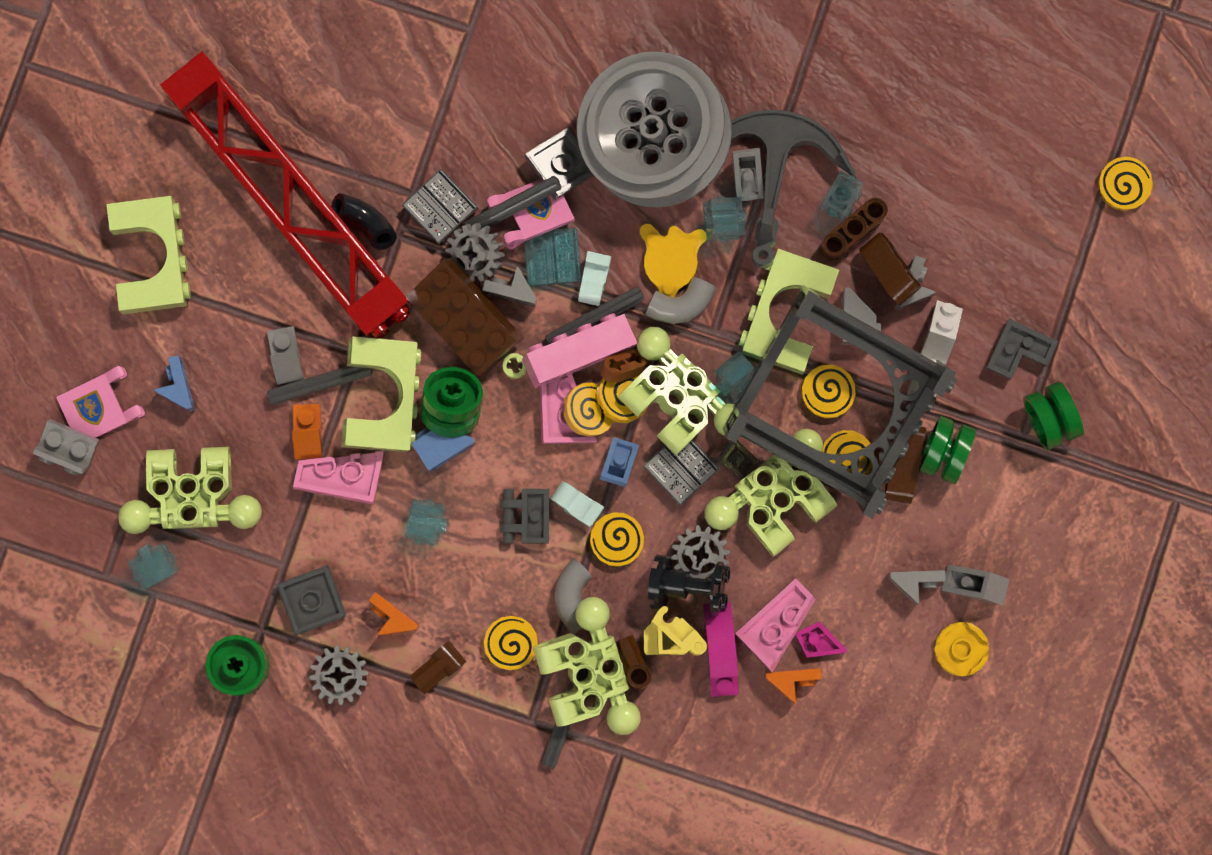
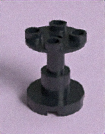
(678, 584)

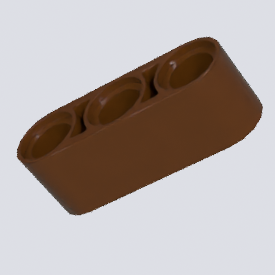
(859, 217)
(890, 268)
(903, 482)

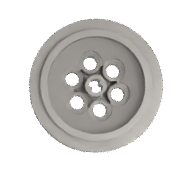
(638, 86)

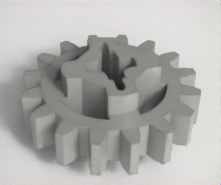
(481, 243)
(687, 551)
(338, 662)

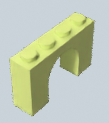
(785, 273)
(168, 286)
(399, 362)

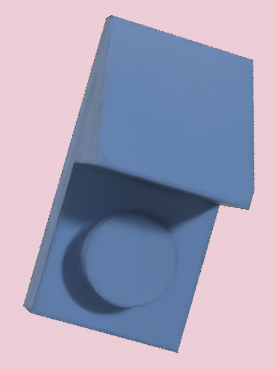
(180, 390)
(619, 462)

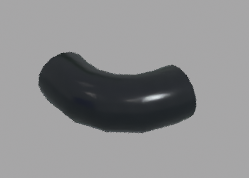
(366, 219)

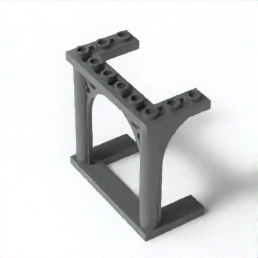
(865, 489)

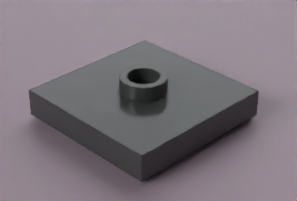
(560, 158)
(311, 600)

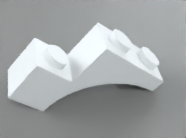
(940, 336)

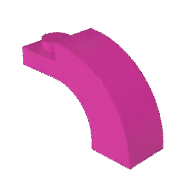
(721, 652)

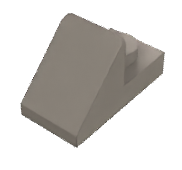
(747, 174)
(518, 292)
(922, 294)
(285, 355)
(908, 582)

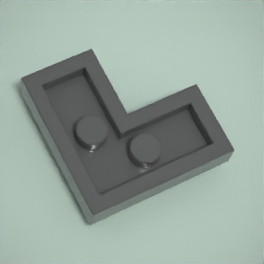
(1018, 342)

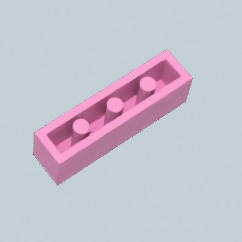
(579, 350)

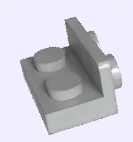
(66, 448)

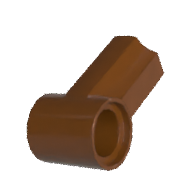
(632, 661)
(442, 664)

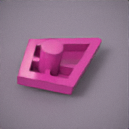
(818, 641)

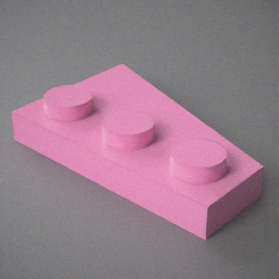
(553, 425)
(341, 477)
(776, 624)

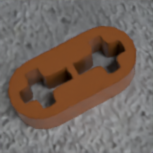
(621, 361)

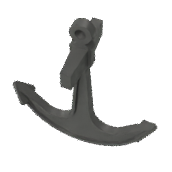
(780, 134)

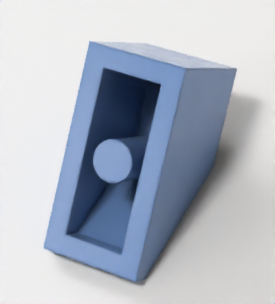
(438, 450)

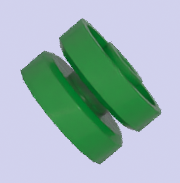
(451, 402)
(1053, 415)
(949, 450)
(221, 668)

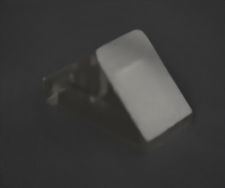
(734, 458)

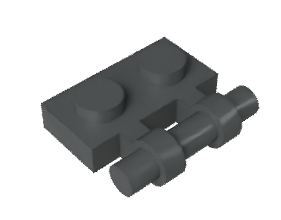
(534, 516)

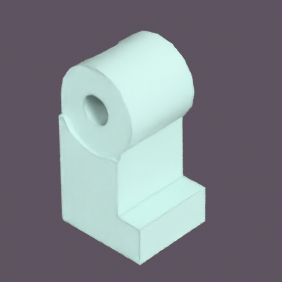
(594, 278)
(577, 504)

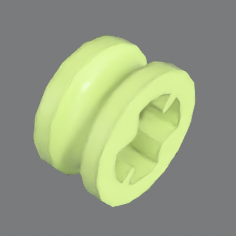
(509, 372)

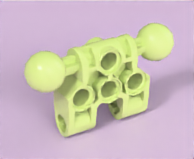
(655, 344)
(161, 467)
(816, 501)
(554, 656)

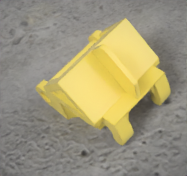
(672, 637)

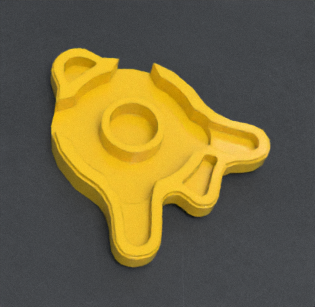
(671, 258)

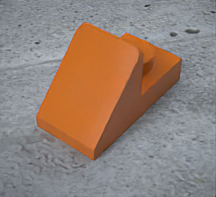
(307, 431)
(397, 622)
(784, 680)

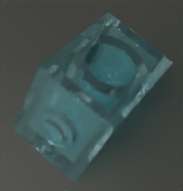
(850, 189)
(724, 219)
(734, 376)
(426, 522)
(153, 565)

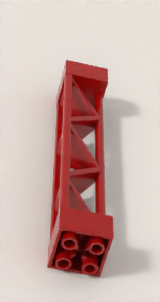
(197, 86)

